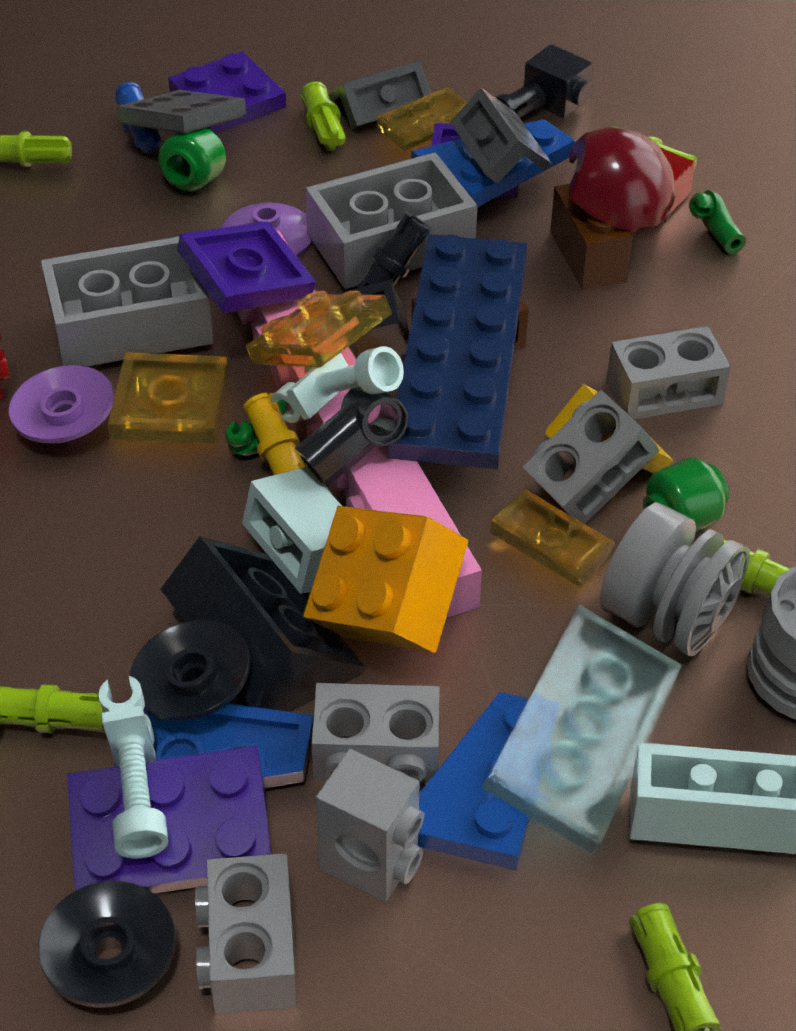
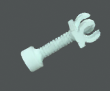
(374, 371)
(139, 829)

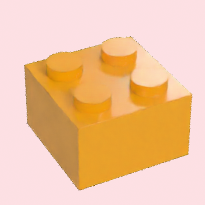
(386, 578)

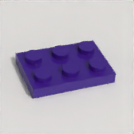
(210, 811)

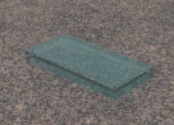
(582, 729)

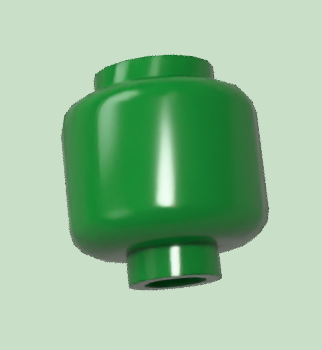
(192, 159)
(690, 489)

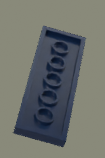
(461, 351)

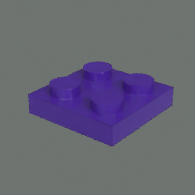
(233, 77)
(245, 266)

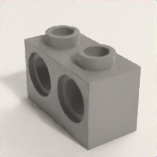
(668, 372)
(598, 465)
(376, 722)
(248, 932)

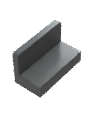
(381, 93)
(496, 136)

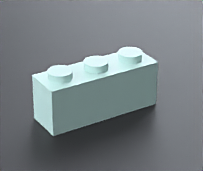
(714, 798)

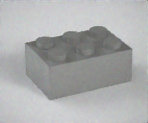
(362, 210)
(125, 302)

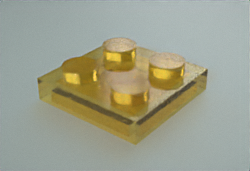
(318, 329)
(169, 398)

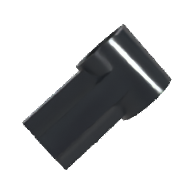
(348, 435)

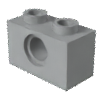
(369, 825)

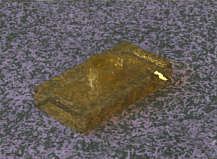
(416, 120)
(552, 537)

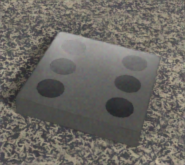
(181, 111)

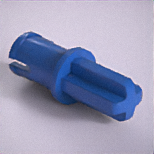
(143, 137)

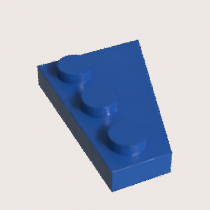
(482, 188)
(281, 738)
(459, 813)

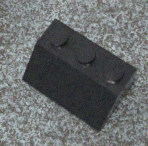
(268, 611)

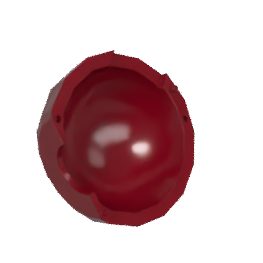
(622, 178)

